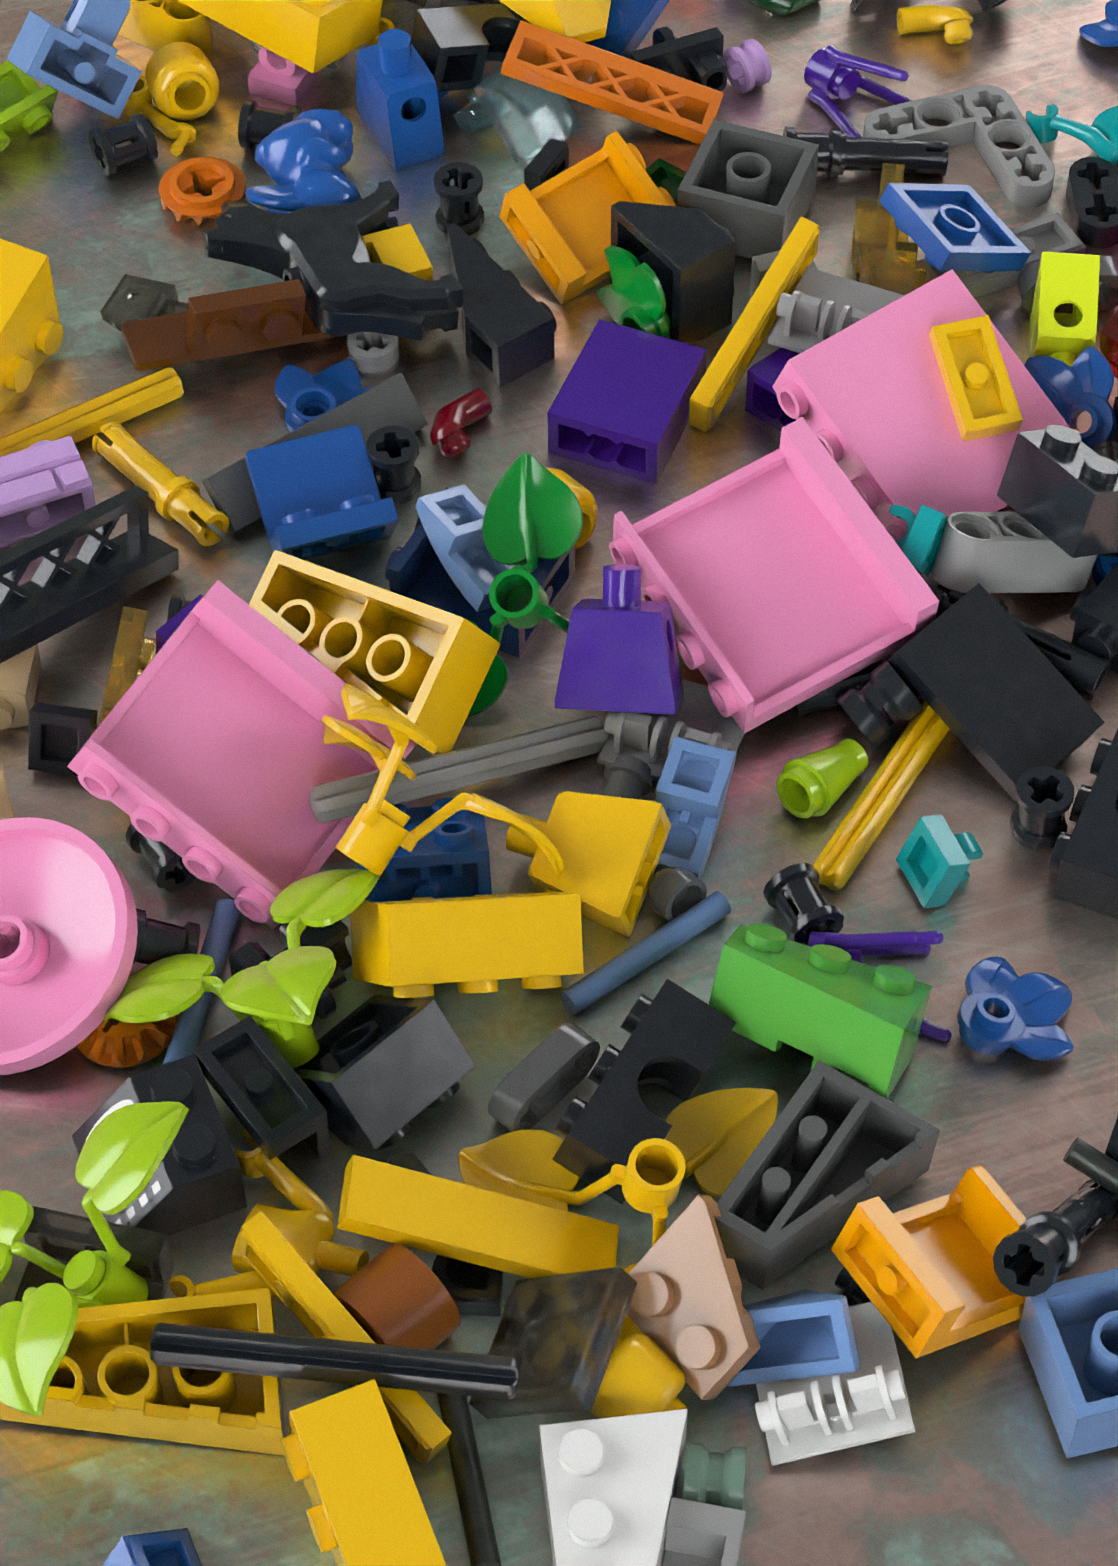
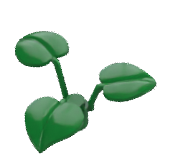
(524, 520)

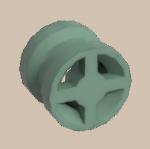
(715, 1476)

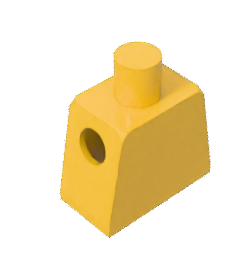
(606, 853)

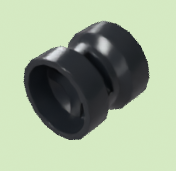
(880, 704)

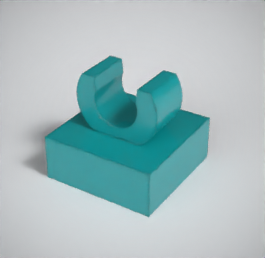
(922, 535)
(936, 860)

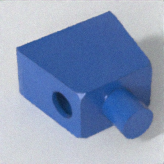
(397, 78)

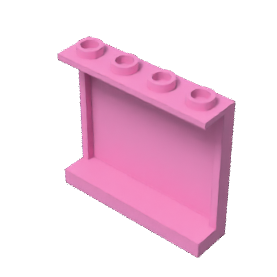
(886, 411)
(777, 579)
(224, 750)

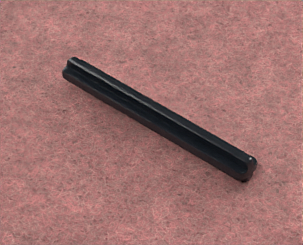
(334, 1361)

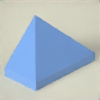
(800, 1338)

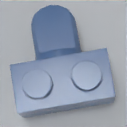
(79, 54)

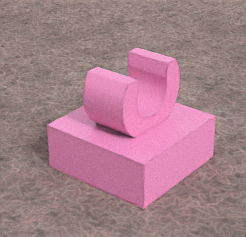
(279, 78)

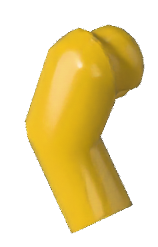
(935, 17)

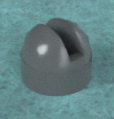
(675, 891)

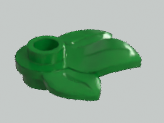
(635, 294)

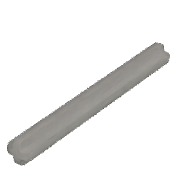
(463, 767)

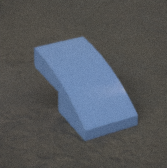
(455, 531)
(693, 797)

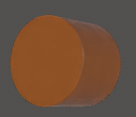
(400, 1301)

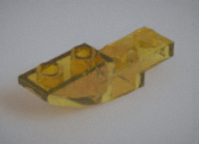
(879, 248)

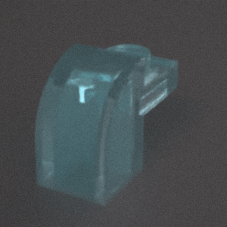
(520, 112)

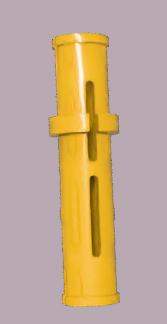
(174, 496)

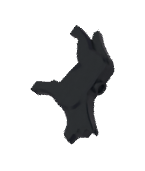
(333, 265)

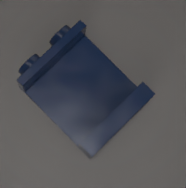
(421, 577)

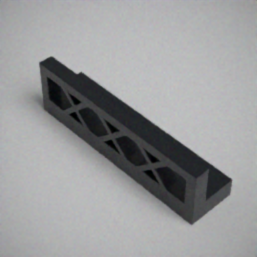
(90, 582)

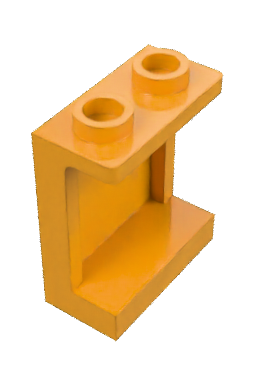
(569, 217)
(934, 1262)

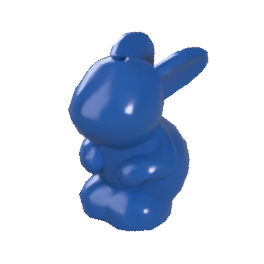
(306, 163)

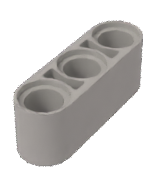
(1004, 556)

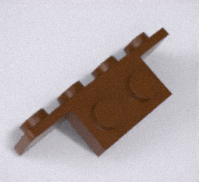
(222, 326)

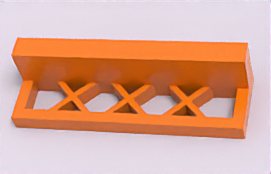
(611, 82)

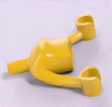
(307, 1231)

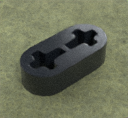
(1085, 202)

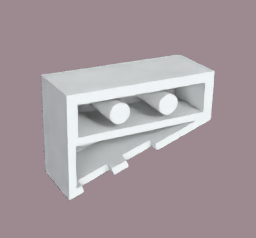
(611, 1487)

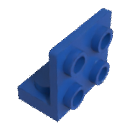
(319, 494)
(444, 862)

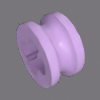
(747, 65)

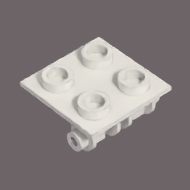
(839, 1409)

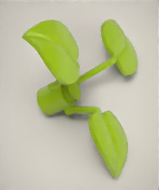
(276, 992)
(116, 1169)

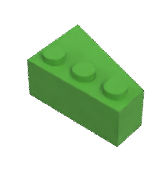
(821, 1004)

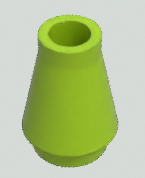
(818, 780)

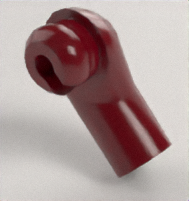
(454, 417)

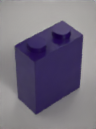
(625, 401)

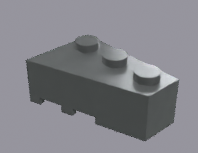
(813, 1168)

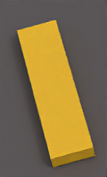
(753, 326)
(471, 1222)
(328, 1319)

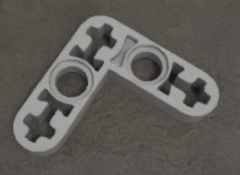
(971, 121)

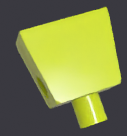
(1059, 281)

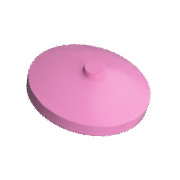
(62, 939)

